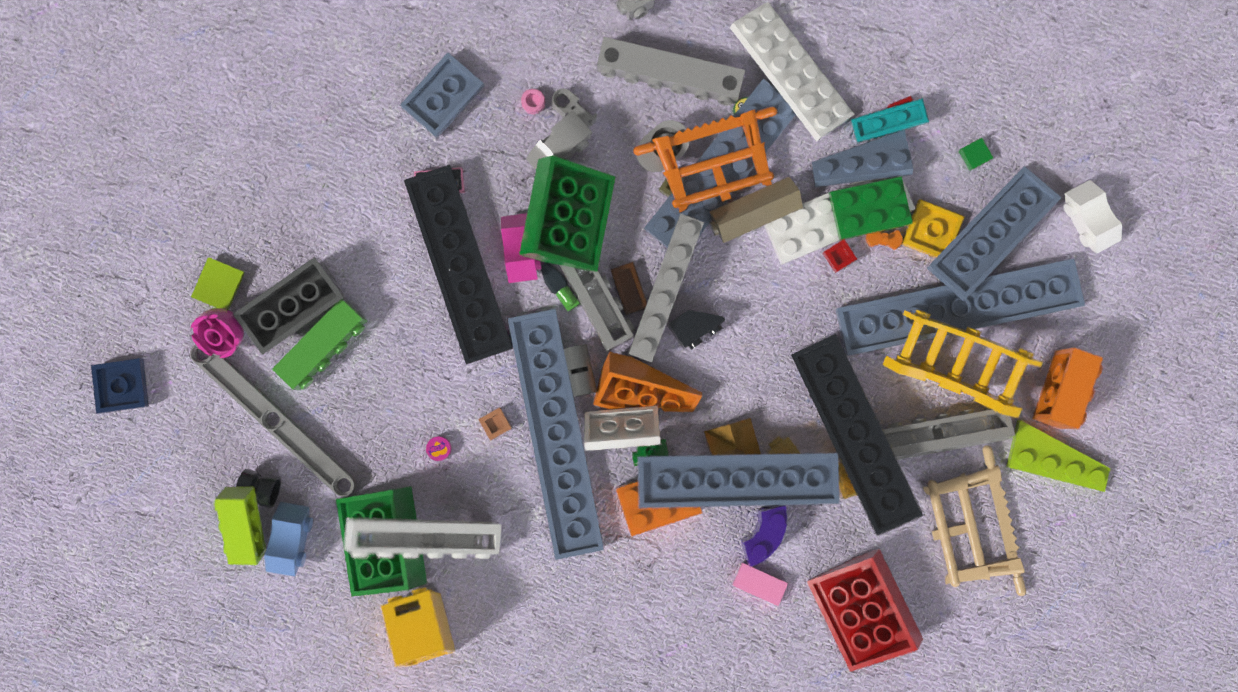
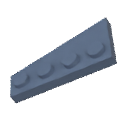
(868, 161)

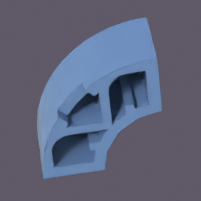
(288, 539)

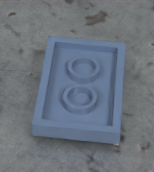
(442, 95)

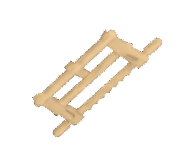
(981, 570)

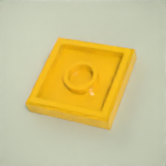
(932, 228)

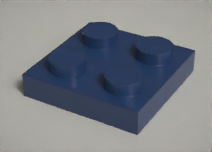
(119, 385)

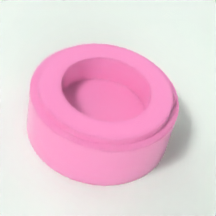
(533, 101)

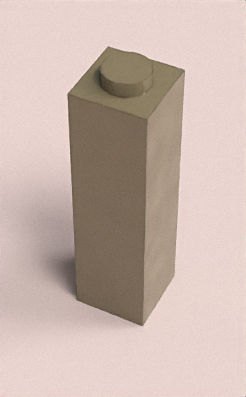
(756, 210)

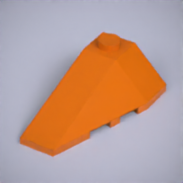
(635, 384)

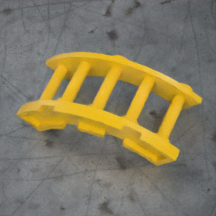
(952, 381)

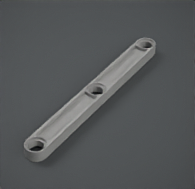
(286, 431)

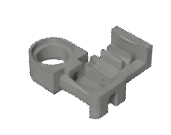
(574, 106)

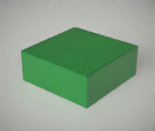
(975, 154)

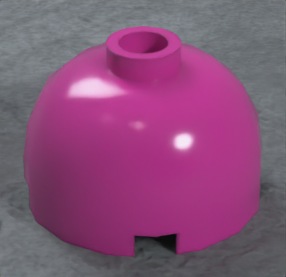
(217, 332)

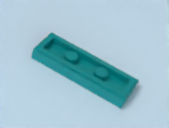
(890, 121)

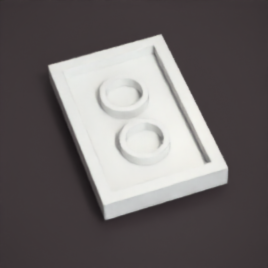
(621, 428)

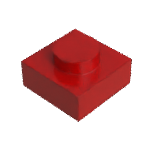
(839, 256)

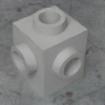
(634, 8)

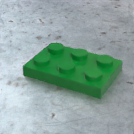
(870, 208)

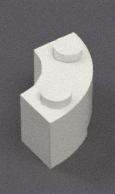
(1092, 216)

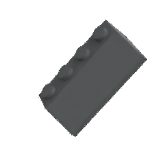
(289, 305)

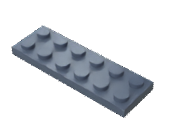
(993, 233)

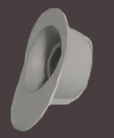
(651, 161)

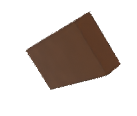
(629, 288)

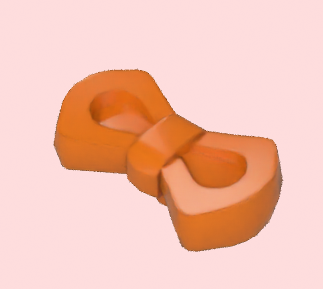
(891, 240)

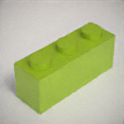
(240, 525)

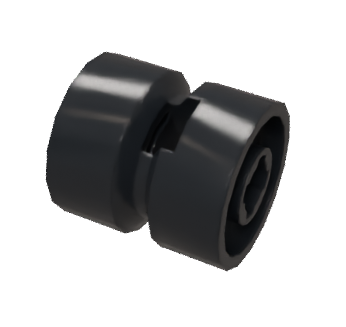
(266, 486)

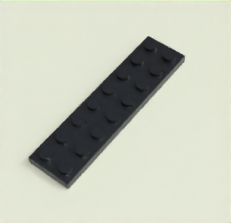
(458, 264)
(857, 436)

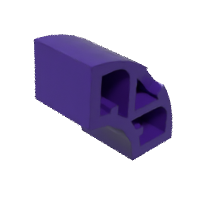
(767, 534)

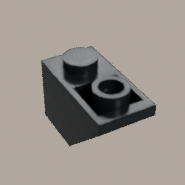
(693, 325)

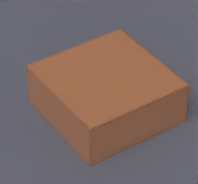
(495, 423)

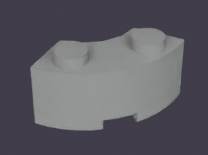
(566, 139)

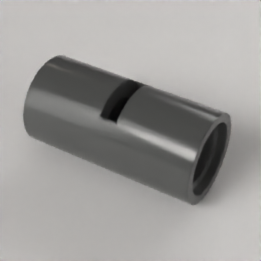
(580, 370)

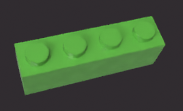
(320, 345)

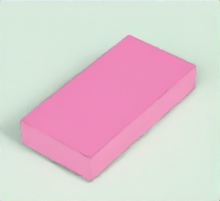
(760, 584)

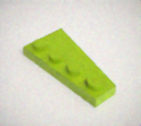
(1050, 458)

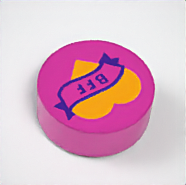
(438, 448)

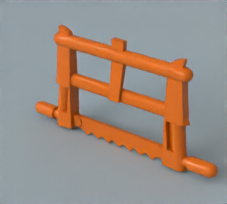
(674, 174)

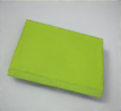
(217, 284)

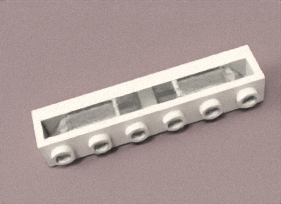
(421, 537)

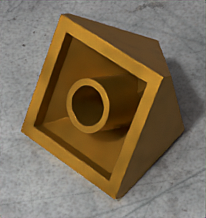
(733, 439)

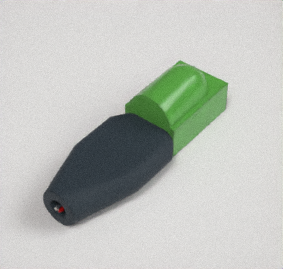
(558, 285)

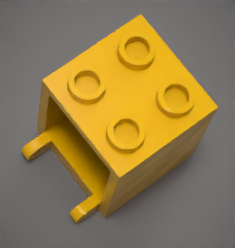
(420, 633)

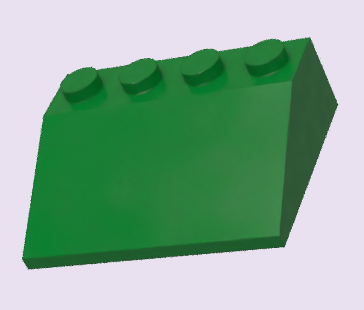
(567, 214)
(375, 573)

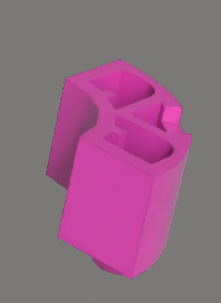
(518, 267)

